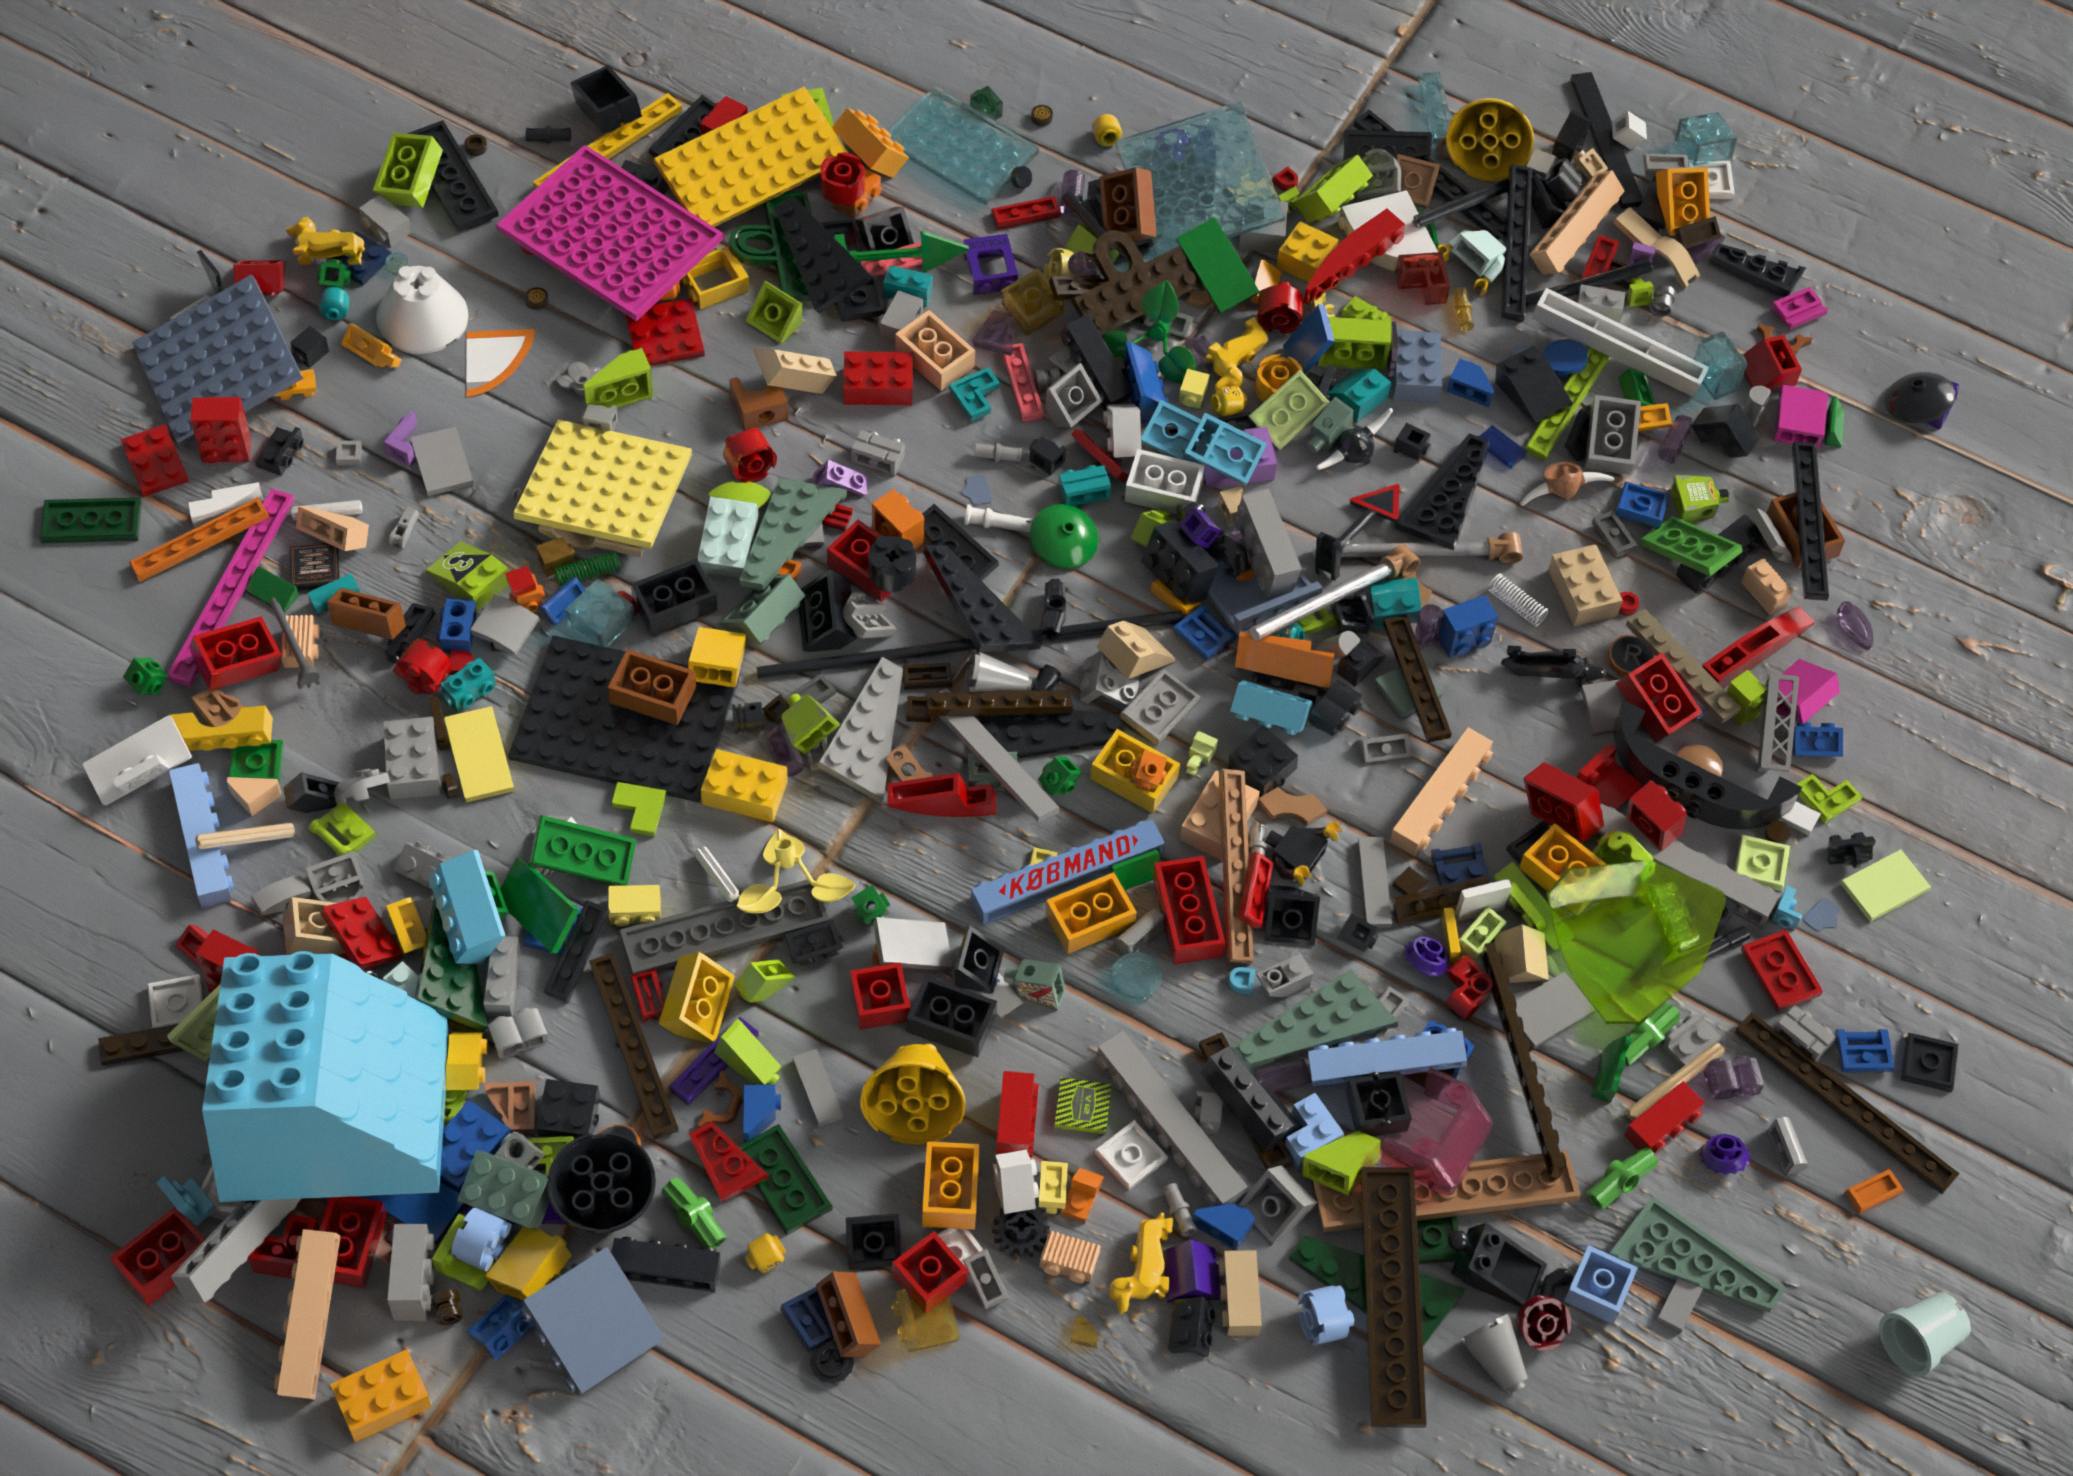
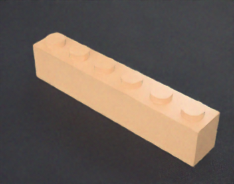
(1577, 223)
(1441, 792)
(308, 1314)

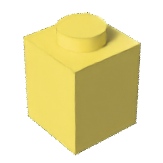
(1193, 389)

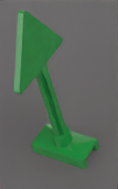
(933, 250)

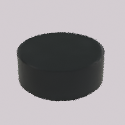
(1021, 177)

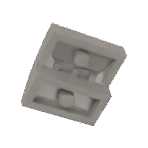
(1771, 536)
(505, 624)
(1602, 705)

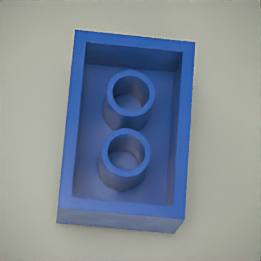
(467, 1132)

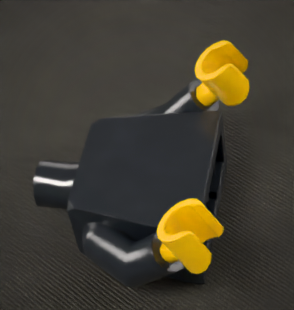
(1300, 850)

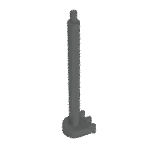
(307, 674)

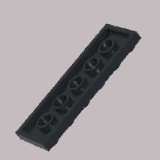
(457, 183)

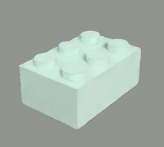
(727, 536)

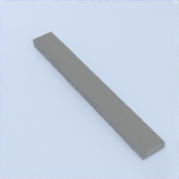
(1002, 766)

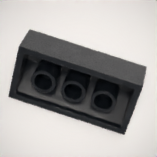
(1249, 1098)

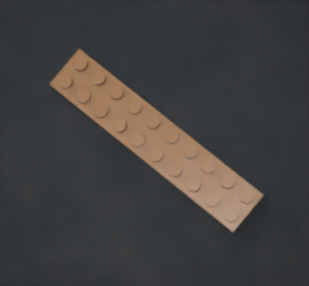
(1484, 1188)

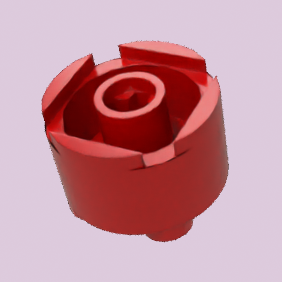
(842, 179)
(1280, 308)
(749, 455)
(423, 667)

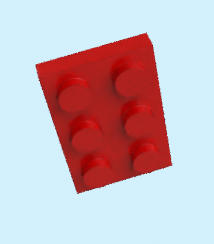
(154, 460)
(361, 933)
(1781, 970)

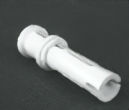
(989, 518)

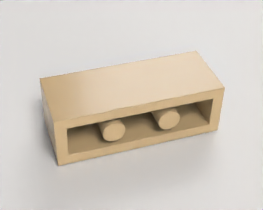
(1240, 1293)

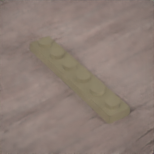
(1690, 672)

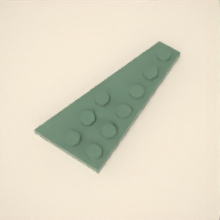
(787, 524)
(1323, 1018)
(1679, 1250)

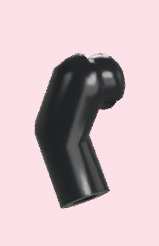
(1555, 1278)

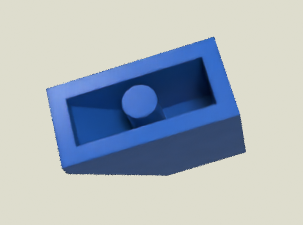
(1471, 383)
(759, 1109)
(1225, 1223)

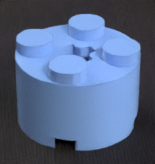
(480, 1239)
(1325, 1315)

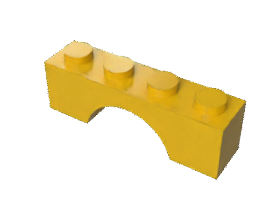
(249, 727)

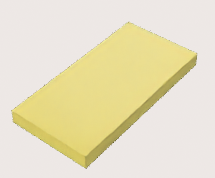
(479, 754)

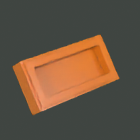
(1874, 1191)

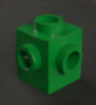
(327, 268)
(145, 676)
(1059, 776)
(864, 900)

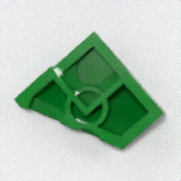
(1610, 1069)

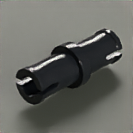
(548, 134)

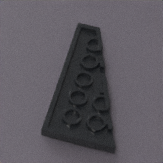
(1444, 501)

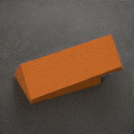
(1285, 659)

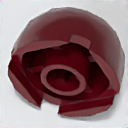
(1543, 1322)

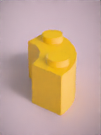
(465, 1060)

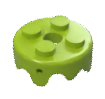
(1621, 848)

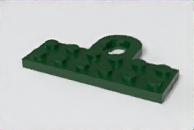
(780, 254)

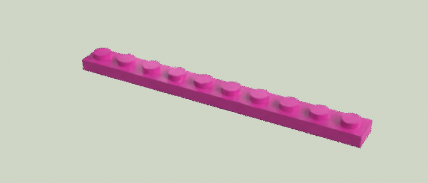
(233, 582)

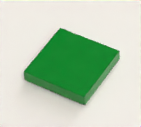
(257, 761)

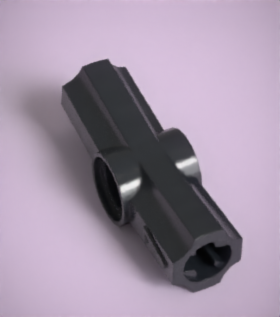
(1055, 610)

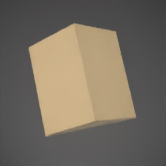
(1523, 954)

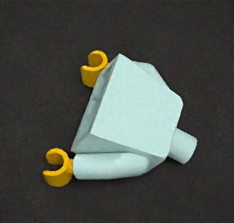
(1479, 252)

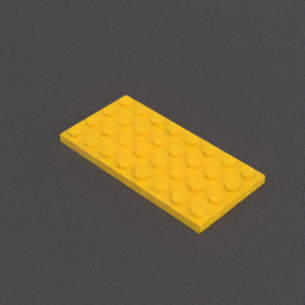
(750, 158)

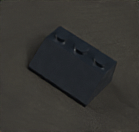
(822, 613)

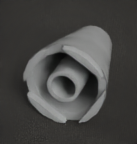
(993, 675)
(1498, 1353)

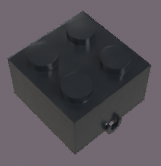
(1264, 760)
(1378, 1104)
(568, 1109)

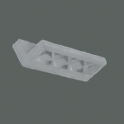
(1768, 723)

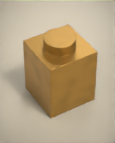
(555, 554)

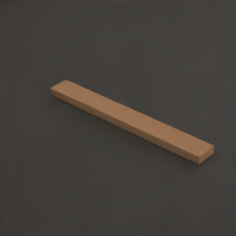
(1235, 864)

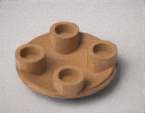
(1702, 757)

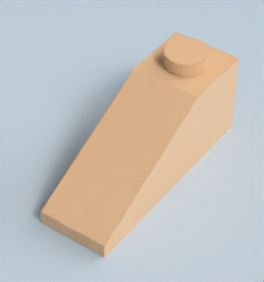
(332, 528)

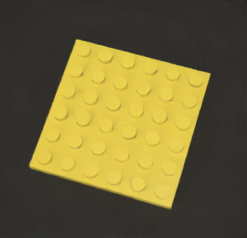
(603, 484)

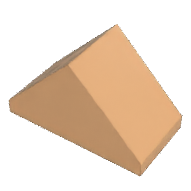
(253, 792)

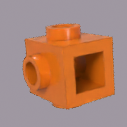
(530, 600)
(1147, 770)

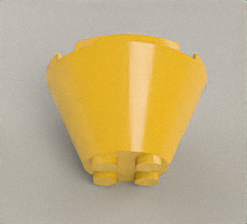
(1489, 138)
(913, 1096)

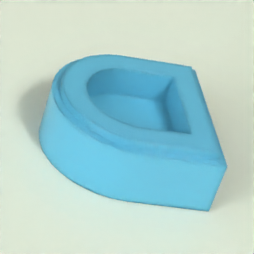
(1241, 980)

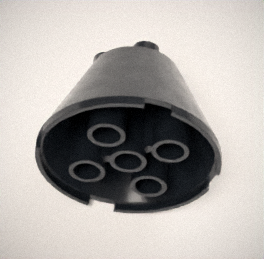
(601, 1182)

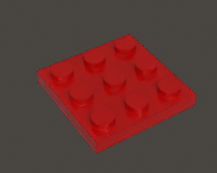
(667, 332)

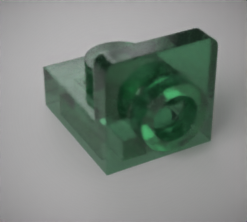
(988, 100)

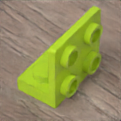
(449, 1266)

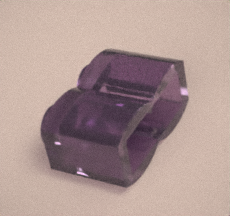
(1733, 1078)

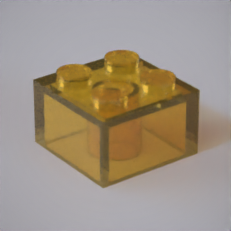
(1031, 302)

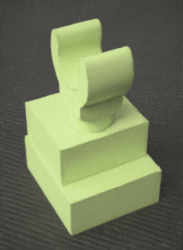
(1201, 752)

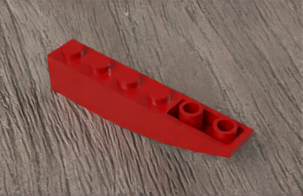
(1355, 251)
(1757, 646)

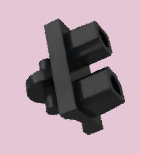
(1850, 850)

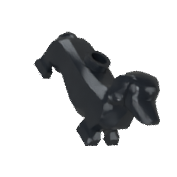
(1223, 547)
(1552, 665)

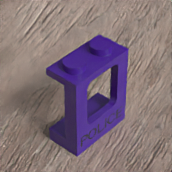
(990, 247)

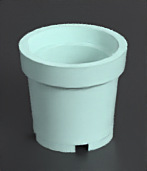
(1923, 1333)

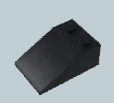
(1532, 385)

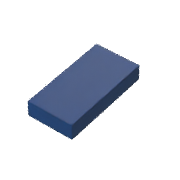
(555, 605)

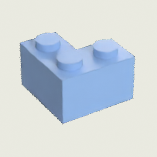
(1317, 1130)

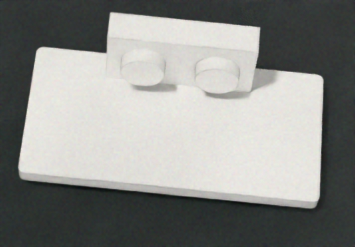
(137, 760)

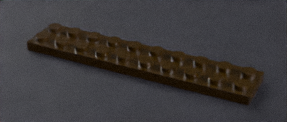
(1393, 1298)

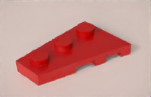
(725, 1162)

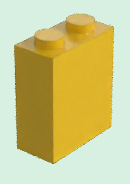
(717, 656)
(528, 1263)

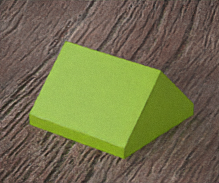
(775, 313)

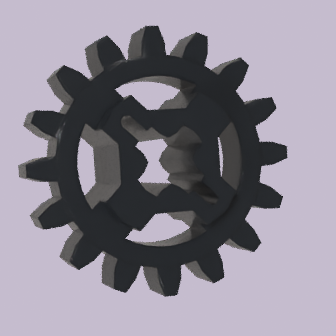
(1032, 1229)

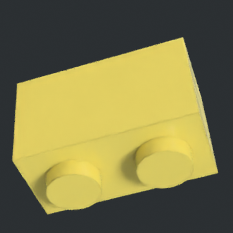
(634, 904)

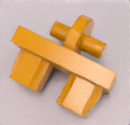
(305, 387)

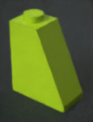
(747, 1055)
(1341, 1161)

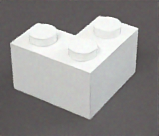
(1124, 428)
(1015, 1181)

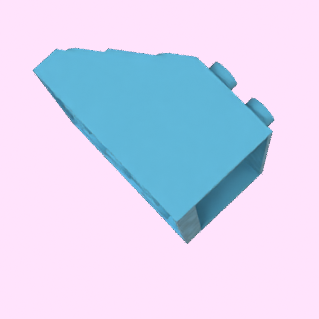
(322, 1082)

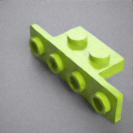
(1526, 897)

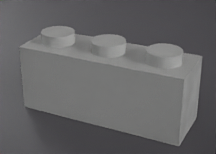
(502, 978)

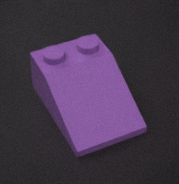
(1264, 470)

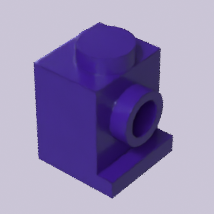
(1200, 528)

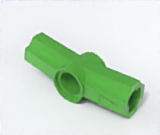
(1651, 1031)
(1621, 1177)
(694, 1213)

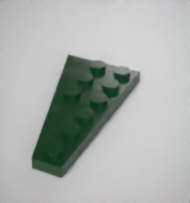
(446, 985)
(1346, 1269)

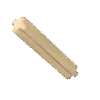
(245, 835)

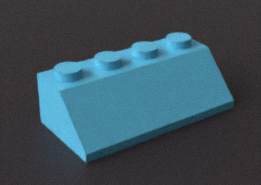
(467, 908)

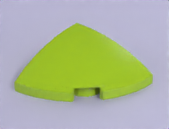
(744, 492)

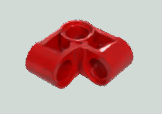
(1466, 977)

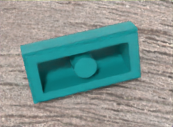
(319, 597)

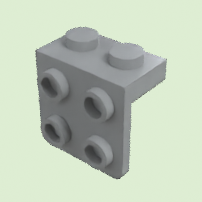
(1105, 679)

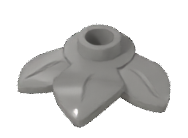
(577, 376)

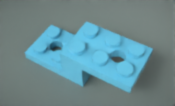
(1203, 442)

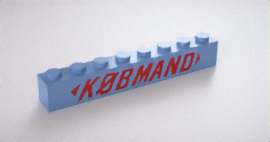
(1063, 872)

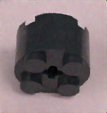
(892, 563)

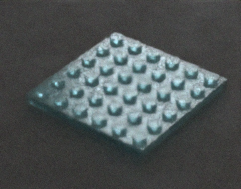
(1203, 172)

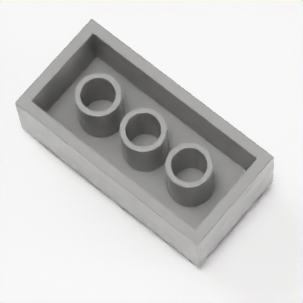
(1267, 543)

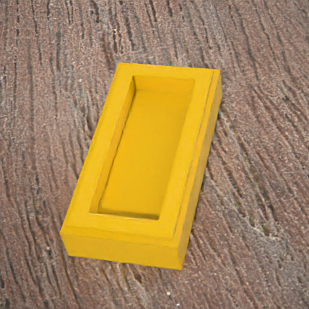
(1450, 935)

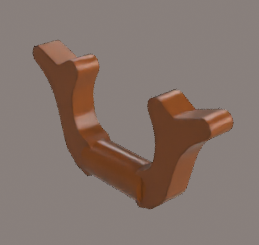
(1799, 340)
(729, 1115)

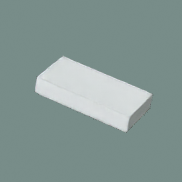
(1801, 818)

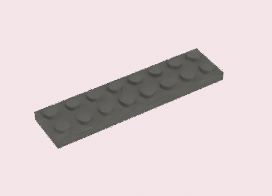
(719, 929)

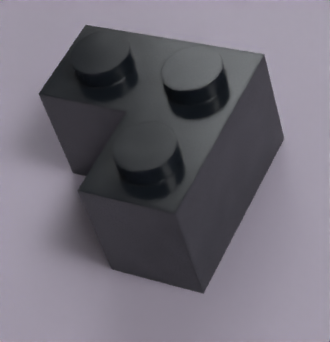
(1729, 427)

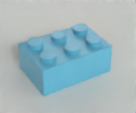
(1270, 707)

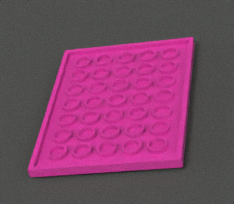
(610, 232)

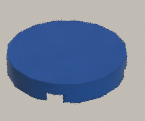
(1566, 356)

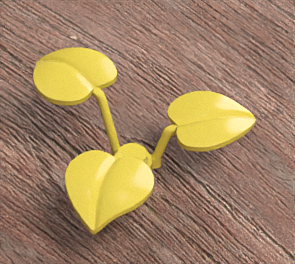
(784, 852)

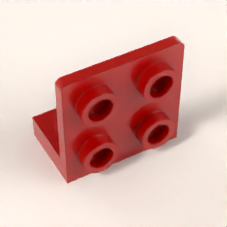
(1610, 779)

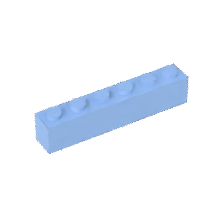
(196, 818)
(1394, 1055)

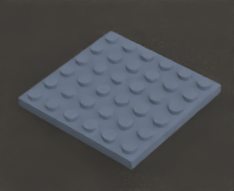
(217, 351)

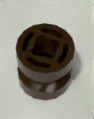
(447, 1307)

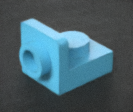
(1784, 912)

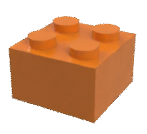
(896, 517)

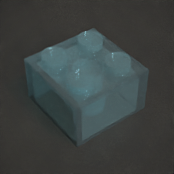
(1705, 138)
(1724, 365)
(599, 614)

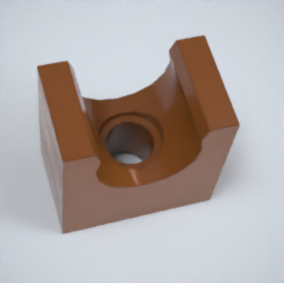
(758, 407)

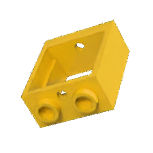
(711, 262)

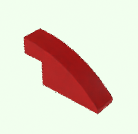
(942, 797)

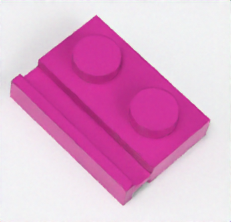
(1799, 308)

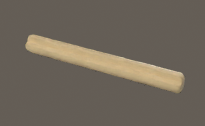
(1684, 1074)

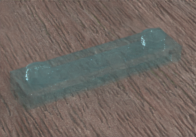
(1435, 104)

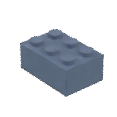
(1418, 367)

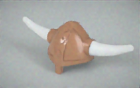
(1564, 481)

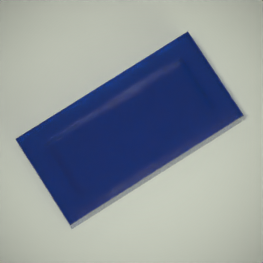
(1503, 447)

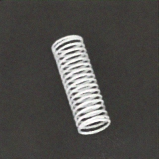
(1494, 587)

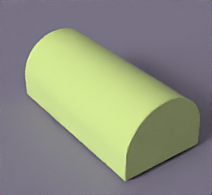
(1481, 932)

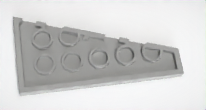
(866, 735)

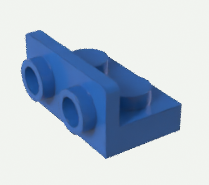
(1818, 741)
(500, 1327)

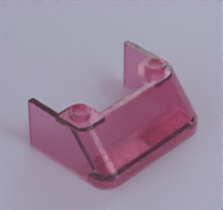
(1444, 1162)

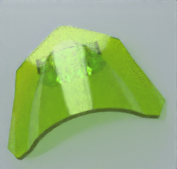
(1633, 934)

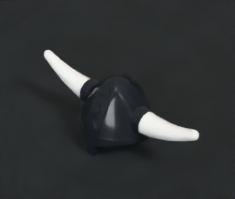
(1356, 444)

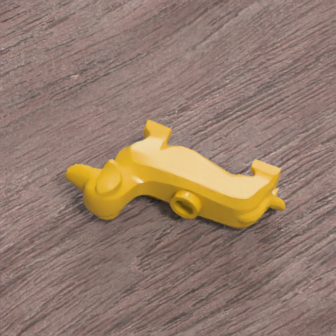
(324, 244)
(1235, 352)
(1148, 1265)

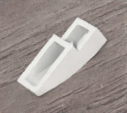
(222, 502)

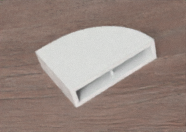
(1400, 204)

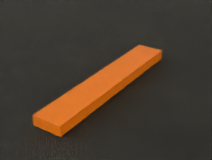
(199, 539)

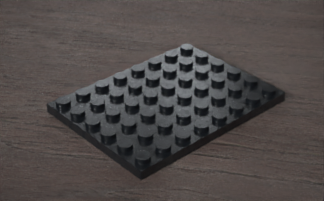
(581, 733)

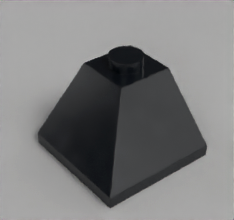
(1291, 915)

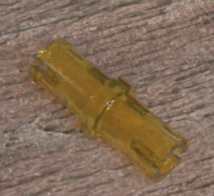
(1463, 309)

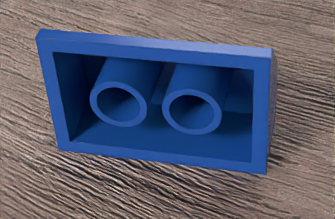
(1143, 379)

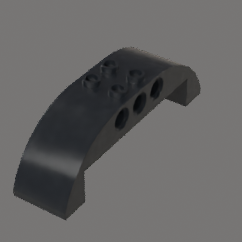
(1696, 789)

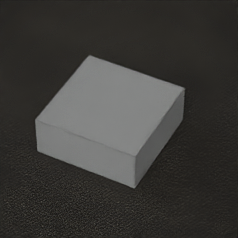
(348, 453)

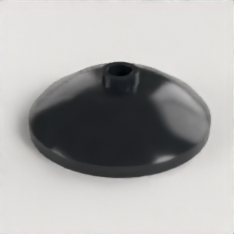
(1920, 397)

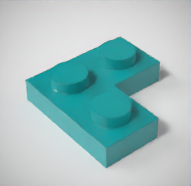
(970, 392)

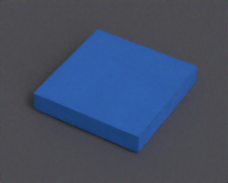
(1642, 504)

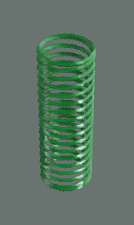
(617, 567)

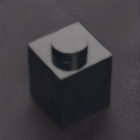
(309, 347)

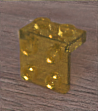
(922, 1329)

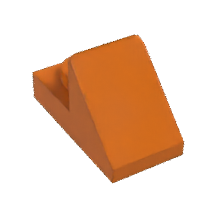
(1082, 1195)

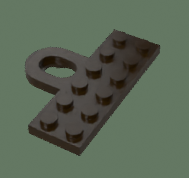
(1121, 295)

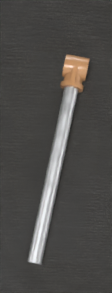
(1505, 547)
(1398, 561)

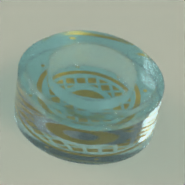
(395, 262)

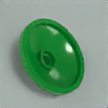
(1063, 547)

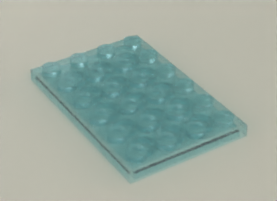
(961, 145)

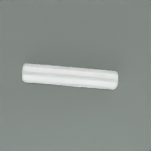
(342, 508)
(717, 874)

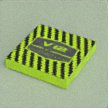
(1083, 1105)

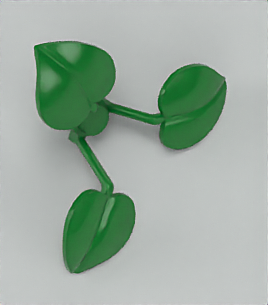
(1163, 305)

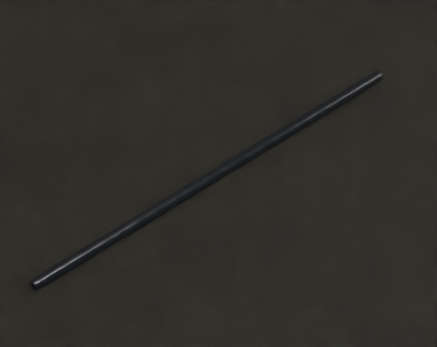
(948, 647)

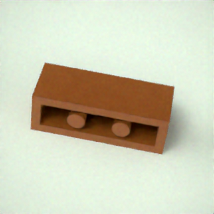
(366, 613)
(848, 1314)

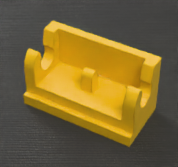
(407, 925)

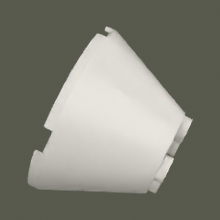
(421, 312)

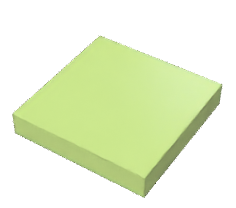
(1762, 861)

